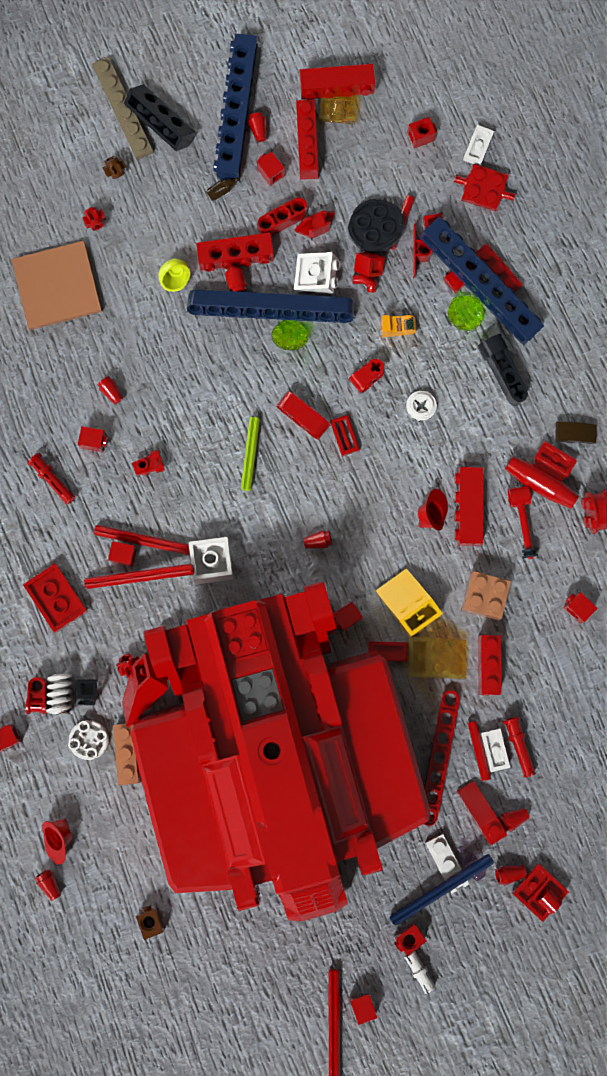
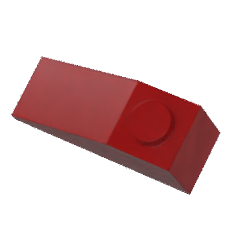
(482, 813)

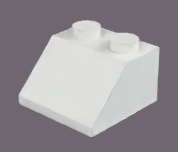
(211, 560)

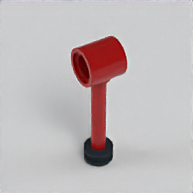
(519, 498)

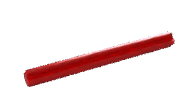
(141, 539)
(139, 576)
(334, 1024)

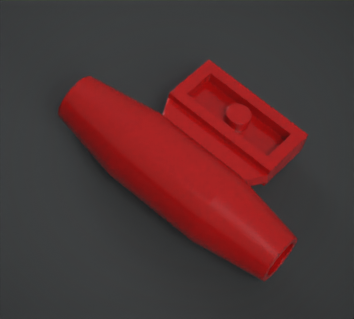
(546, 474)

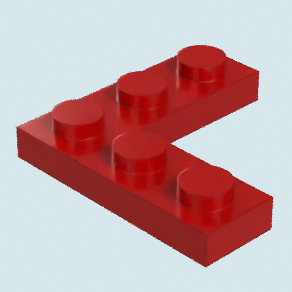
(496, 266)

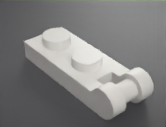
(444, 858)

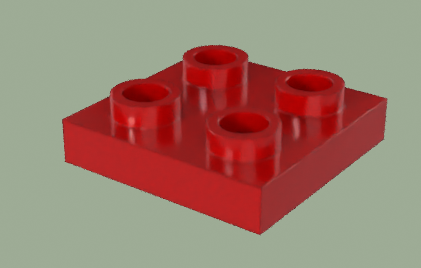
(540, 892)

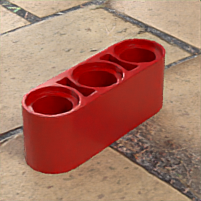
(287, 210)
(303, 415)

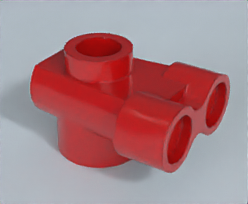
(153, 464)

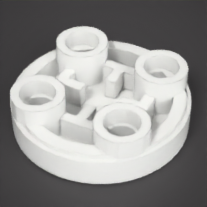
(88, 740)

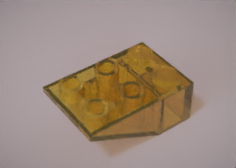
(436, 658)

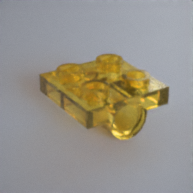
(338, 109)

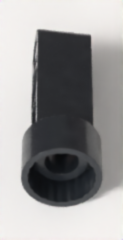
(495, 350)

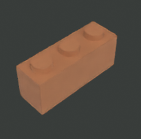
(125, 756)

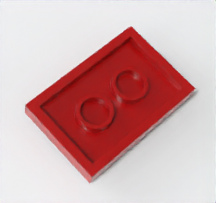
(55, 598)

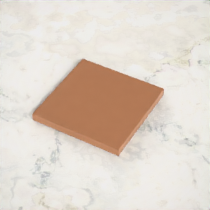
(56, 285)

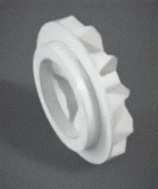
(419, 397)

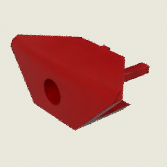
(316, 224)

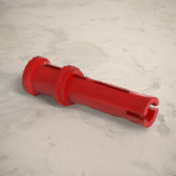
(46, 472)
(517, 736)

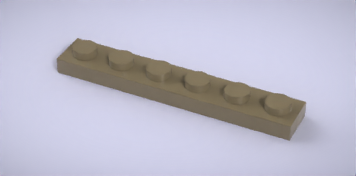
(126, 118)

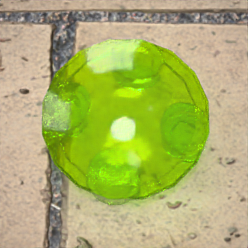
(466, 312)
(290, 335)

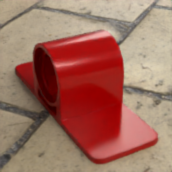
(419, 257)

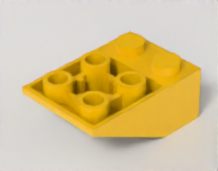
(408, 602)

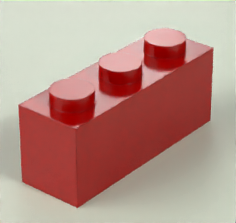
(489, 665)

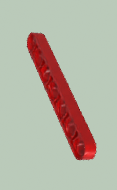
(445, 749)

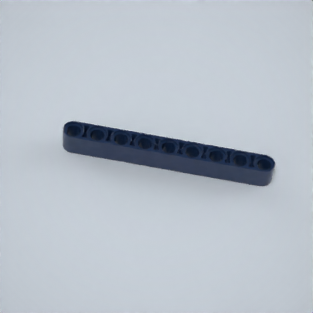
(270, 306)

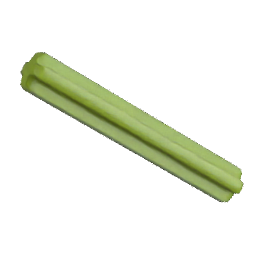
(250, 453)

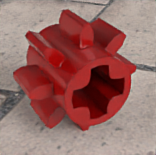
(94, 218)
(125, 664)

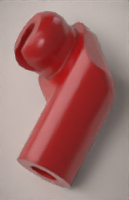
(367, 281)

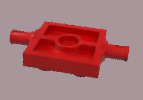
(484, 187)

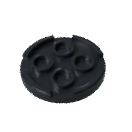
(376, 225)

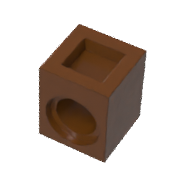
(150, 931)

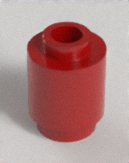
(235, 279)

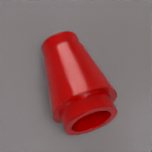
(258, 126)
(110, 390)
(318, 540)
(513, 819)
(509, 874)
(47, 883)

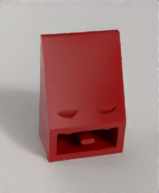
(141, 689)

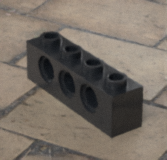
(159, 117)

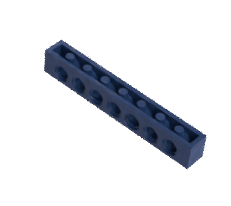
(246, 46)
(471, 280)

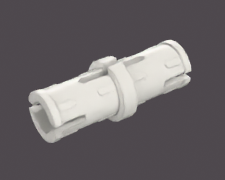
(420, 972)

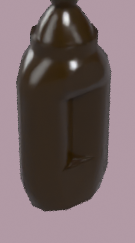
(221, 188)

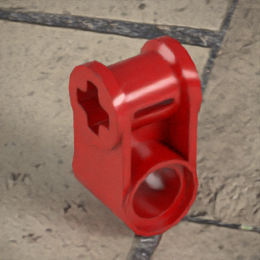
(365, 377)
(37, 697)

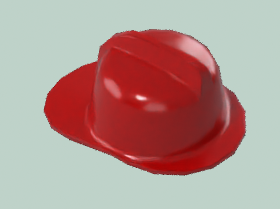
(433, 511)
(56, 838)

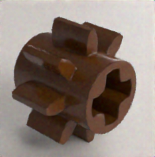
(114, 167)

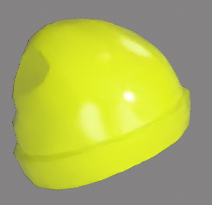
(174, 274)

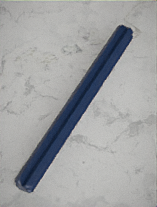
(441, 889)

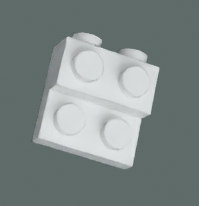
(316, 273)

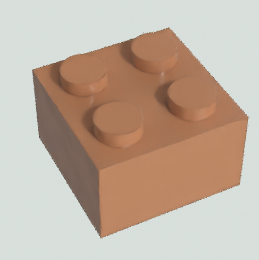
(486, 595)

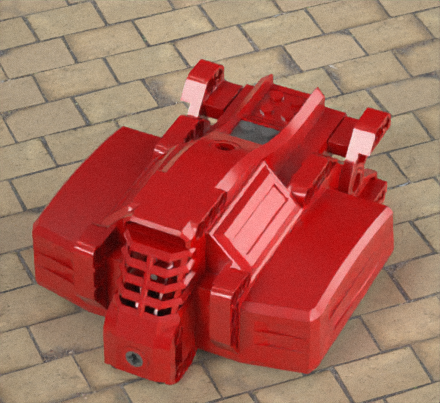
(274, 755)

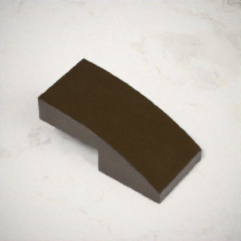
(575, 432)

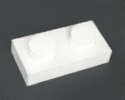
(478, 145)
(495, 750)

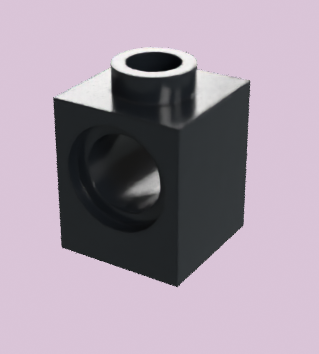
(85, 692)

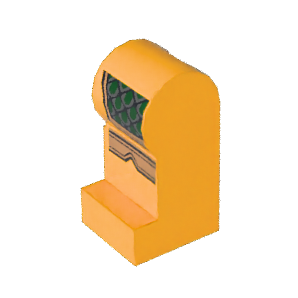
(398, 325)

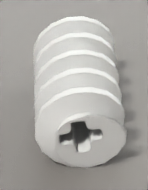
(59, 694)

